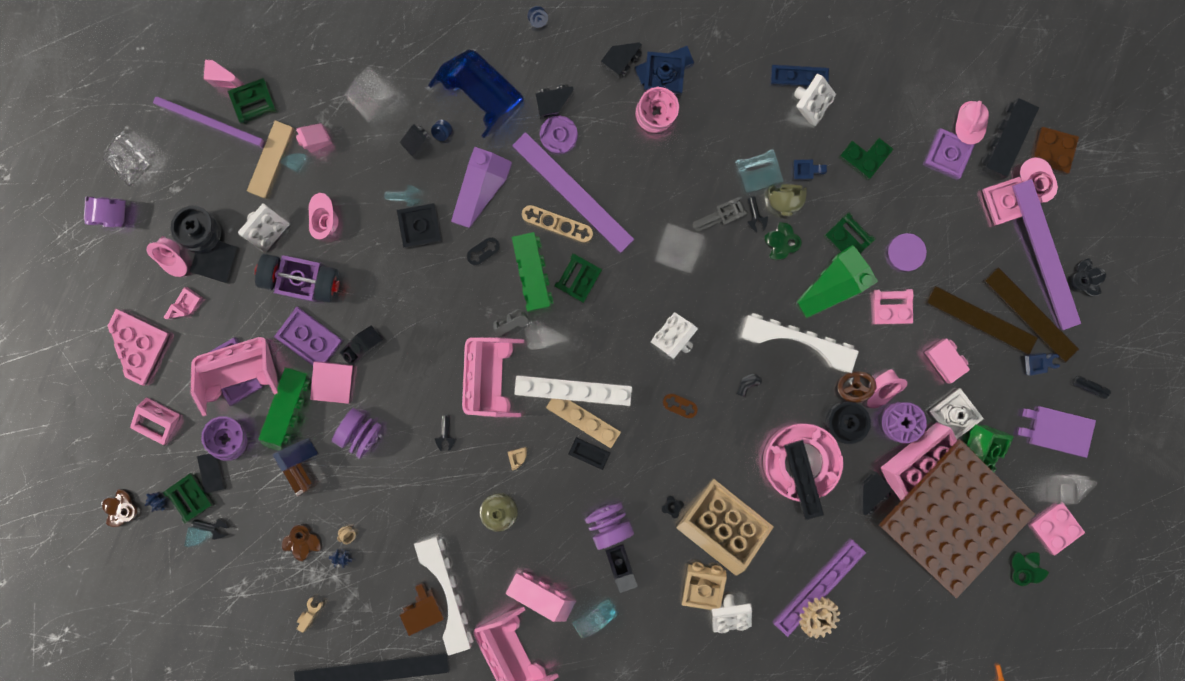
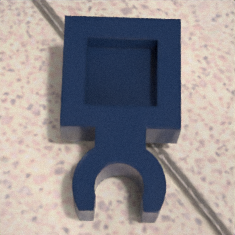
(1039, 362)

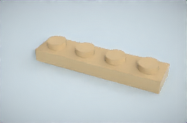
(584, 421)

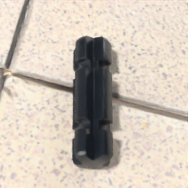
(1092, 387)

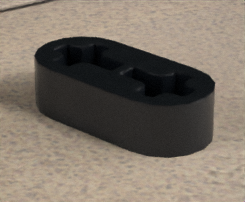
(480, 247)

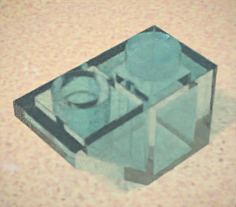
(595, 618)

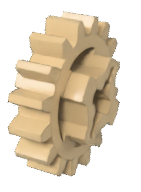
(819, 617)

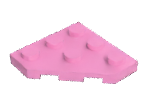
(136, 345)

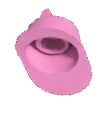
(972, 122)
(1042, 177)
(321, 216)
(167, 255)
(887, 387)

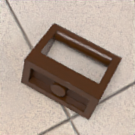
(299, 479)

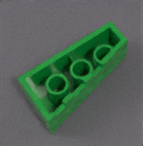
(531, 272)

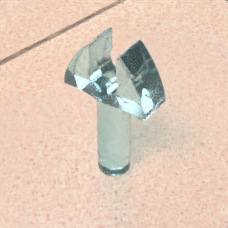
(404, 195)

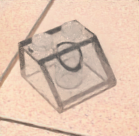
(369, 94)
(679, 248)
(542, 336)

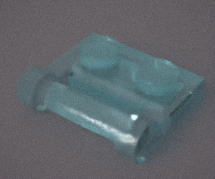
(760, 177)

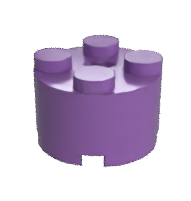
(104, 211)

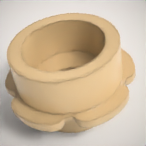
(346, 535)

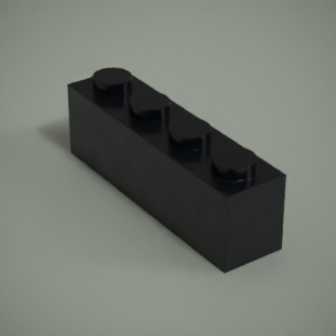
(1010, 138)

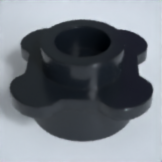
(673, 512)

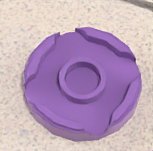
(558, 134)
(906, 252)

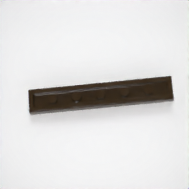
(1031, 314)
(981, 320)

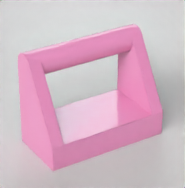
(219, 76)
(157, 414)

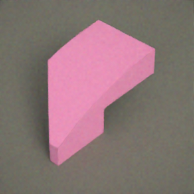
(184, 305)

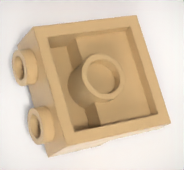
(704, 586)

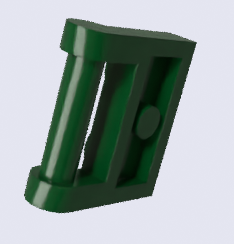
(250, 94)
(843, 239)
(584, 280)
(192, 494)

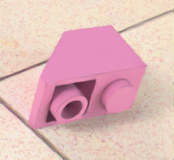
(313, 137)

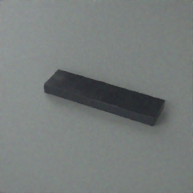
(803, 480)

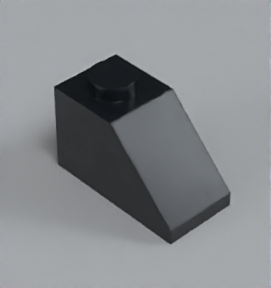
(621, 568)

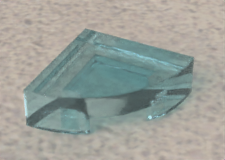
(294, 161)
(195, 536)

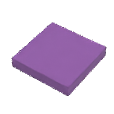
(949, 154)

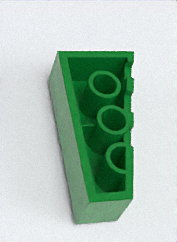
(284, 410)

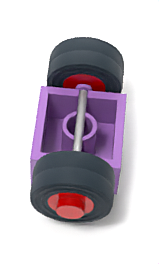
(297, 278)

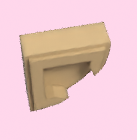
(517, 457)

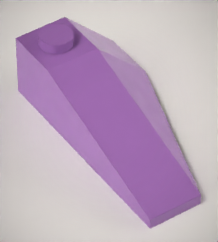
(481, 181)

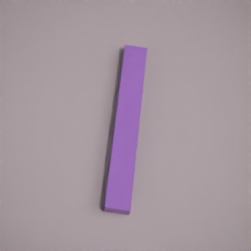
(572, 192)
(1046, 254)

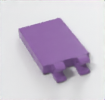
(1059, 431)

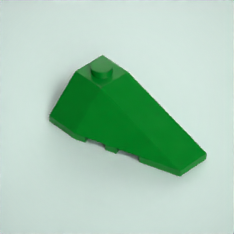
(842, 280)
(989, 444)

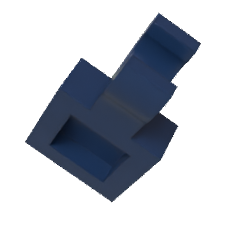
(805, 169)

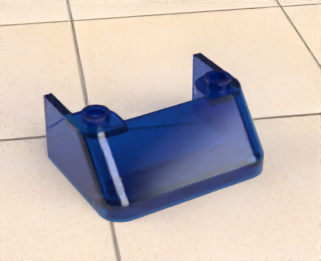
(483, 85)

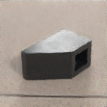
(619, 58)
(552, 102)
(415, 141)
(361, 345)
(871, 492)

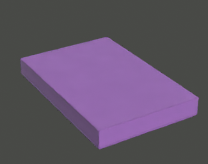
(308, 337)
(241, 390)

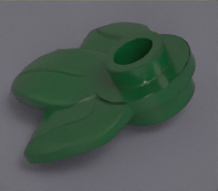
(780, 241)
(1030, 567)

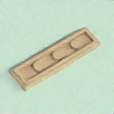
(270, 159)

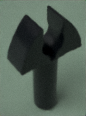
(756, 215)
(445, 434)
(212, 527)

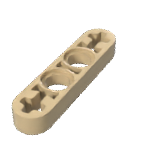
(556, 226)

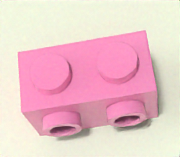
(947, 360)

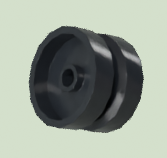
(195, 229)
(859, 422)

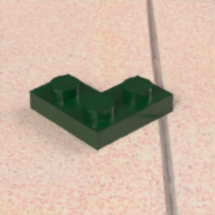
(866, 162)

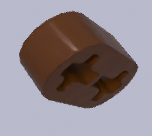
(682, 401)

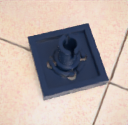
(665, 65)

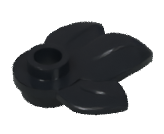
(1090, 276)

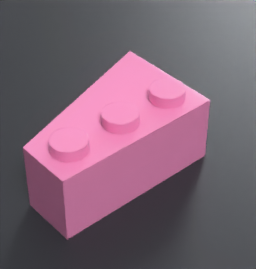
(540, 597)

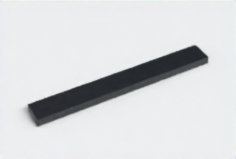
(379, 670)

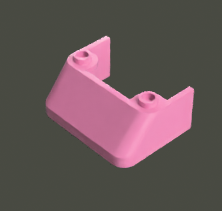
(229, 367)
(484, 376)
(505, 652)

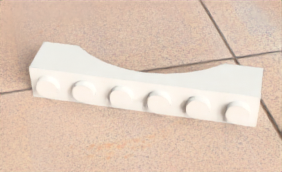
(836, 355)
(573, 390)
(432, 556)

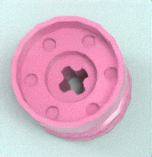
(659, 99)

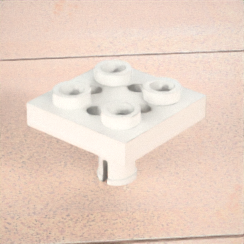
(815, 99)
(260, 225)
(674, 336)
(967, 416)
(731, 616)

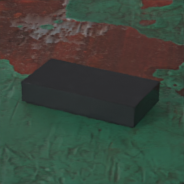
(589, 453)
(210, 473)

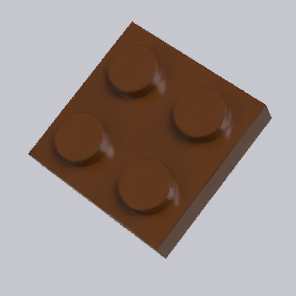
(1056, 149)

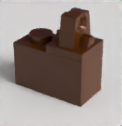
(424, 613)

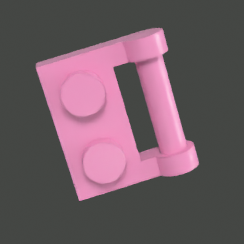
(893, 313)

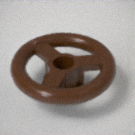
(857, 391)

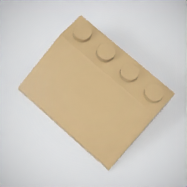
(725, 527)

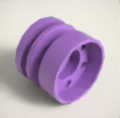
(895, 414)
(219, 429)
(356, 433)
(609, 526)

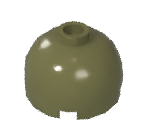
(787, 198)
(498, 512)

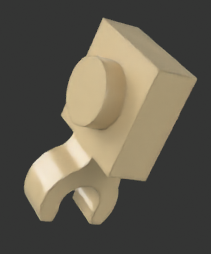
(306, 618)

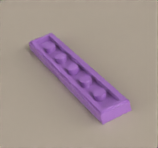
(209, 122)
(820, 586)

